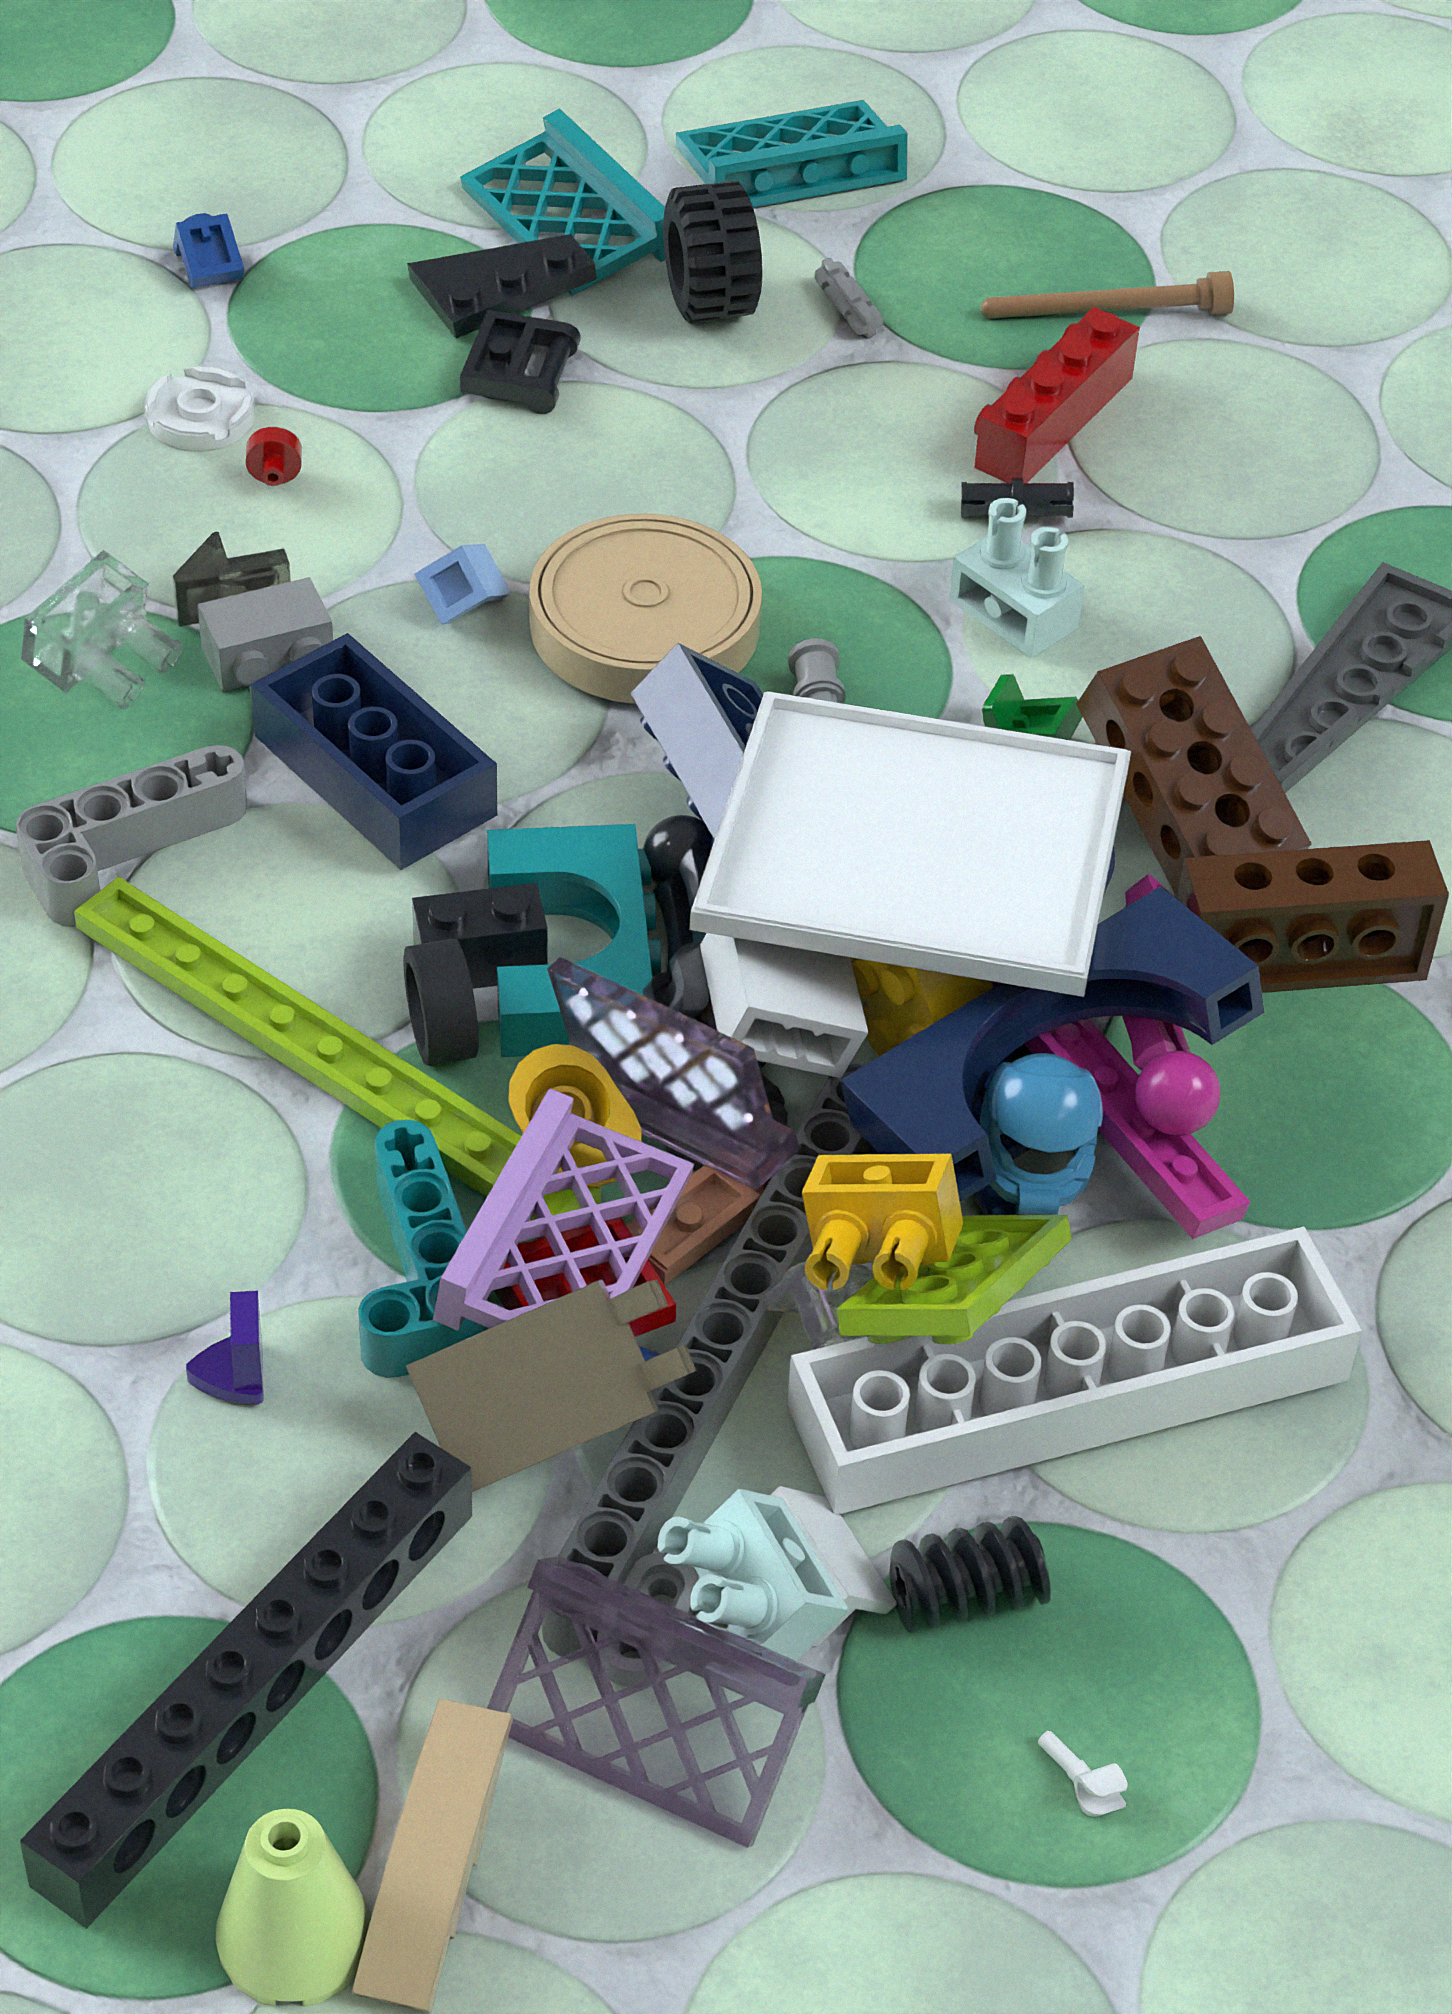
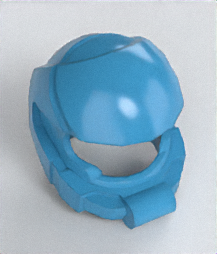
(1048, 1108)

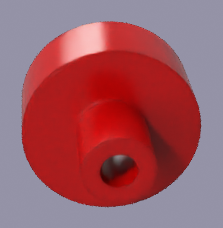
(273, 455)

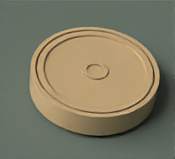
(633, 587)

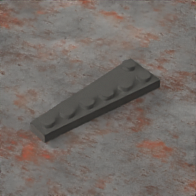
(1361, 664)

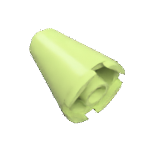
(291, 1914)

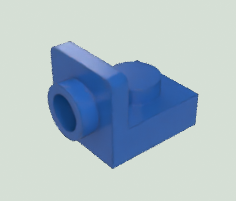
(208, 249)

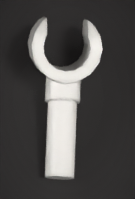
(1096, 1789)

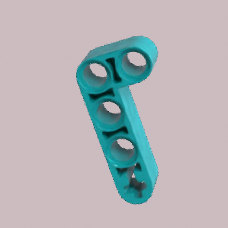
(427, 1231)

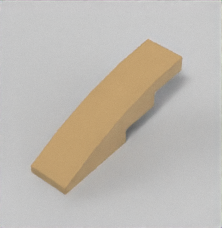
(433, 1855)

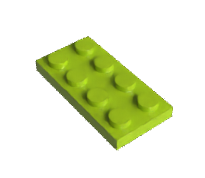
(958, 1296)

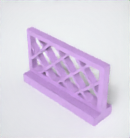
(519, 1195)

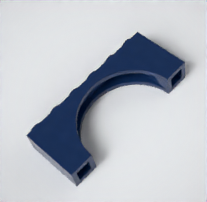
(1144, 963)

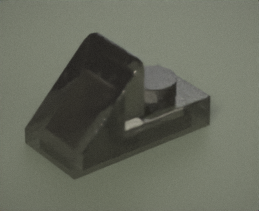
(213, 576)

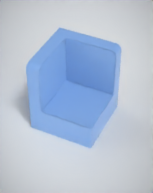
(462, 582)

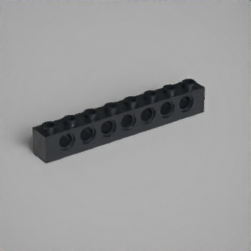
(246, 1681)

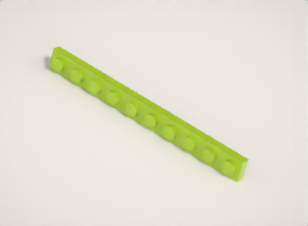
(302, 1034)

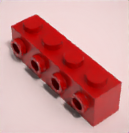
(1055, 396)

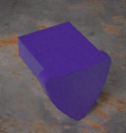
(234, 1365)

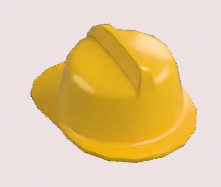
(580, 1077)

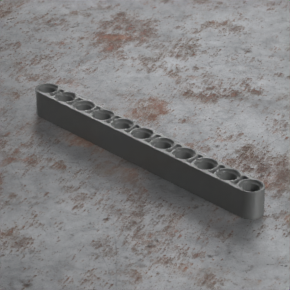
(724, 1347)

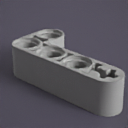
(123, 819)

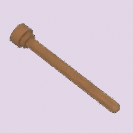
(1209, 293)

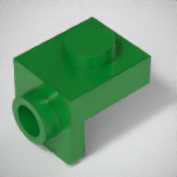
(1045, 717)

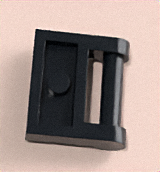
(502, 355)

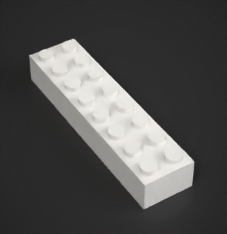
(1073, 1370)

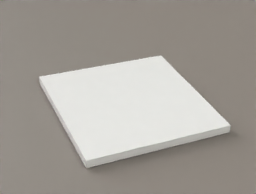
(916, 843)

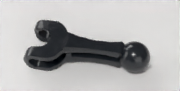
(677, 858)

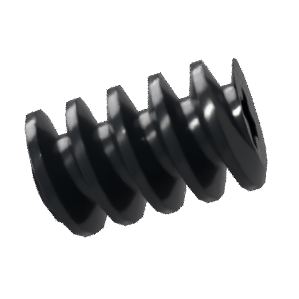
(967, 1570)

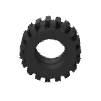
(712, 251)

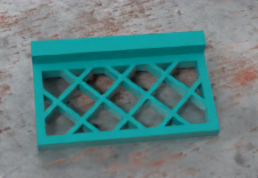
(812, 161)
(601, 186)

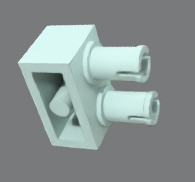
(1015, 586)
(756, 1573)

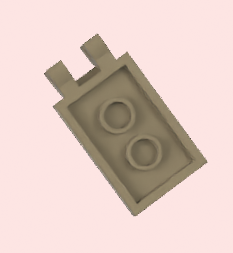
(545, 1381)

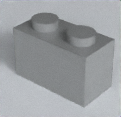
(262, 631)

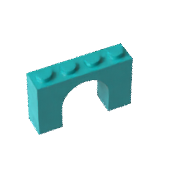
(584, 875)

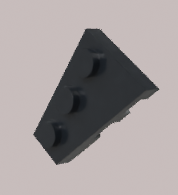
(500, 279)

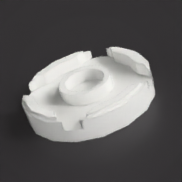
(199, 409)

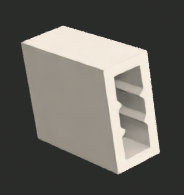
(785, 1002)

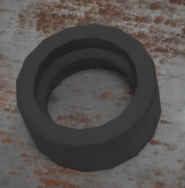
(441, 1002)

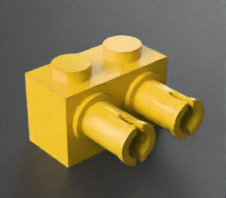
(882, 1212)

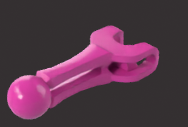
(1175, 1088)

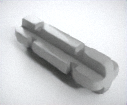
(848, 298)

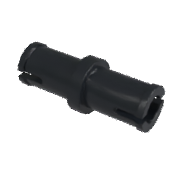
(1038, 498)

